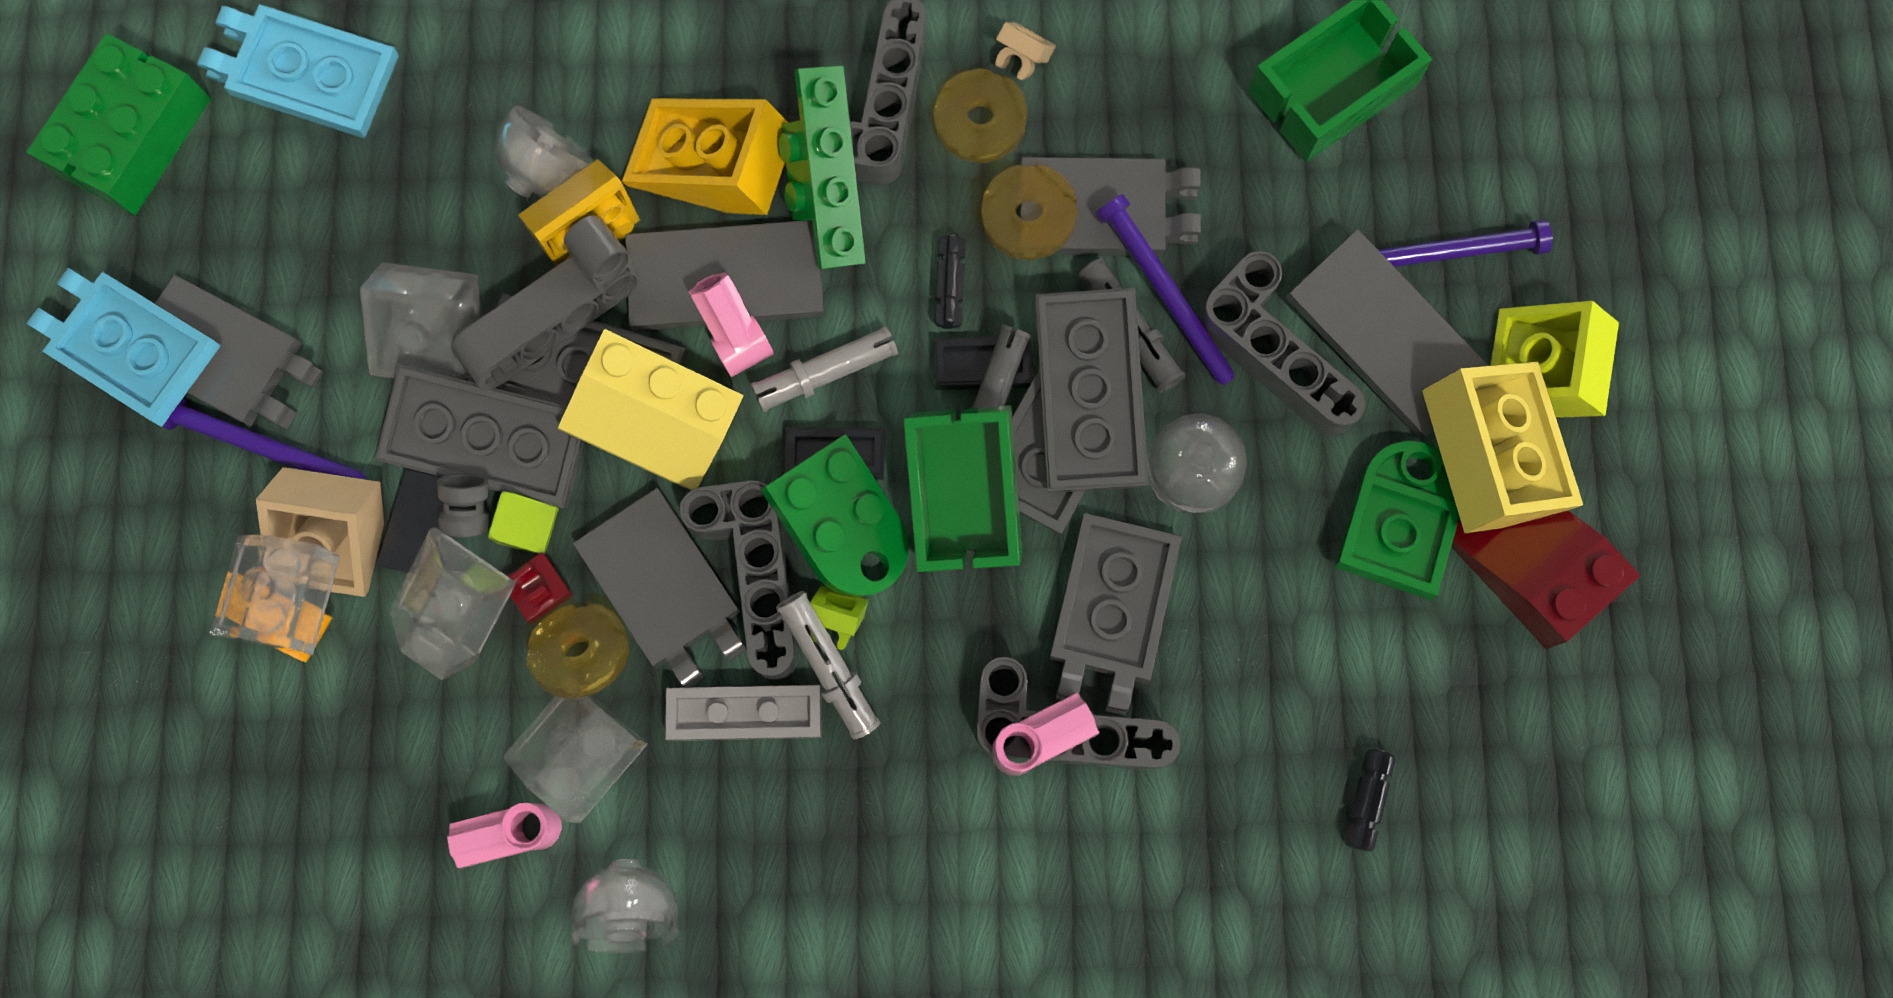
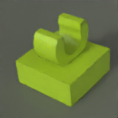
(839, 613)

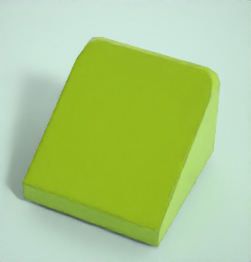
(523, 523)

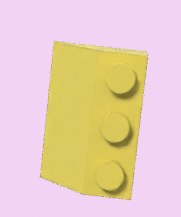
(650, 411)
(1501, 446)

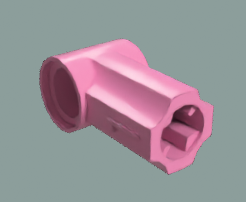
(734, 333)
(1047, 733)
(501, 834)

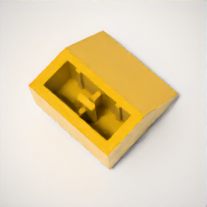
(586, 194)

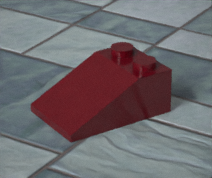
(1548, 572)

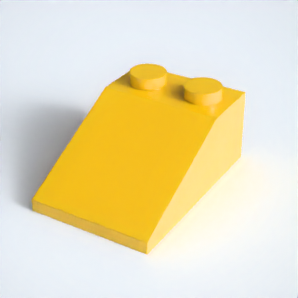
(710, 153)

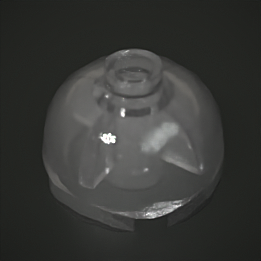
(535, 154)
(1196, 463)
(624, 908)

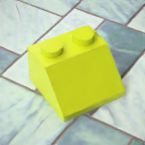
(1572, 348)

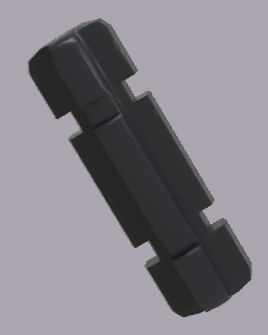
(949, 281)
(1370, 800)

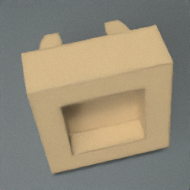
(1026, 45)

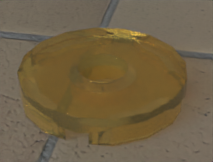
(980, 141)
(1029, 238)
(584, 673)

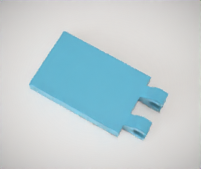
(302, 68)
(126, 345)

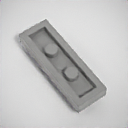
(743, 713)

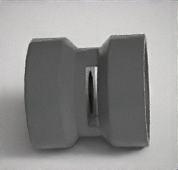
(463, 505)

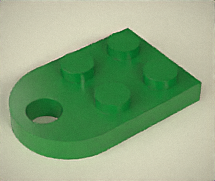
(838, 517)
(1401, 524)

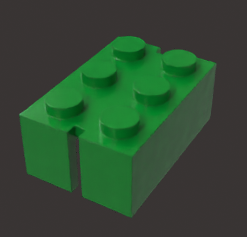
(1338, 75)
(119, 124)
(963, 488)

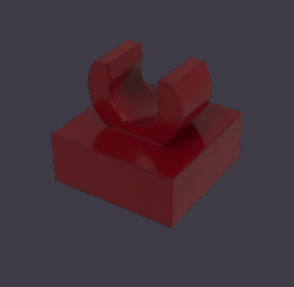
(538, 588)

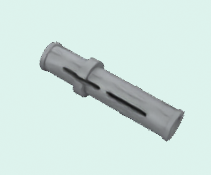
(824, 369)
(857, 716)

